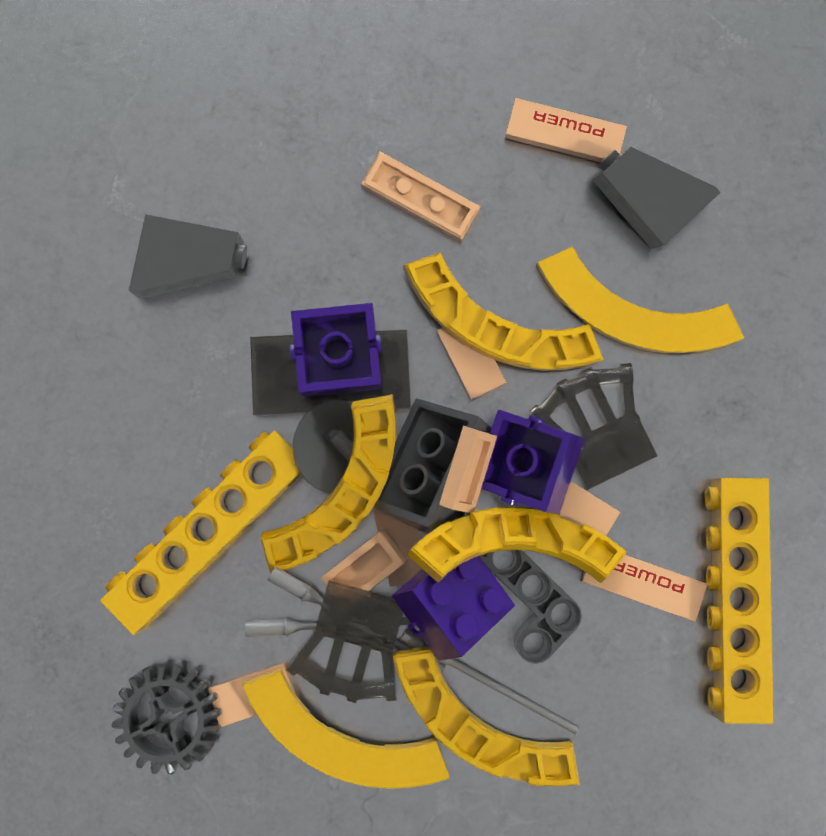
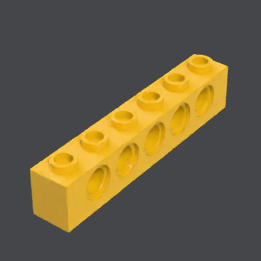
(124, 595)
(755, 698)

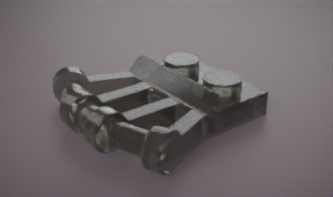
(612, 447)
(358, 619)

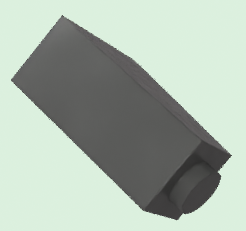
(652, 194)
(183, 257)

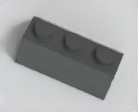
(423, 464)

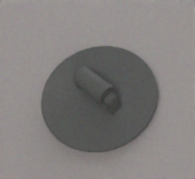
(324, 444)

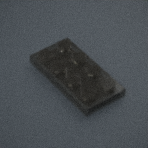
(277, 385)

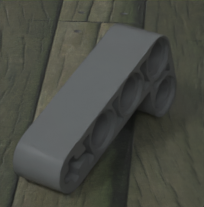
(540, 605)

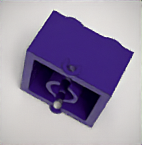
(336, 350)
(531, 462)
(456, 609)

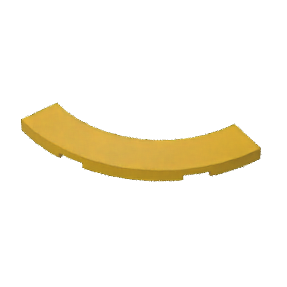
(634, 324)
(492, 334)
(352, 497)
(515, 530)
(471, 737)
(338, 753)

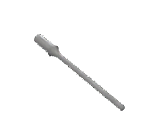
(307, 593)
(283, 626)
(412, 641)

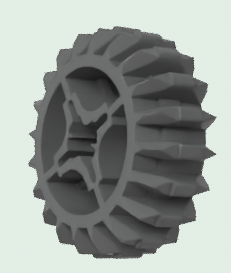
(172, 735)

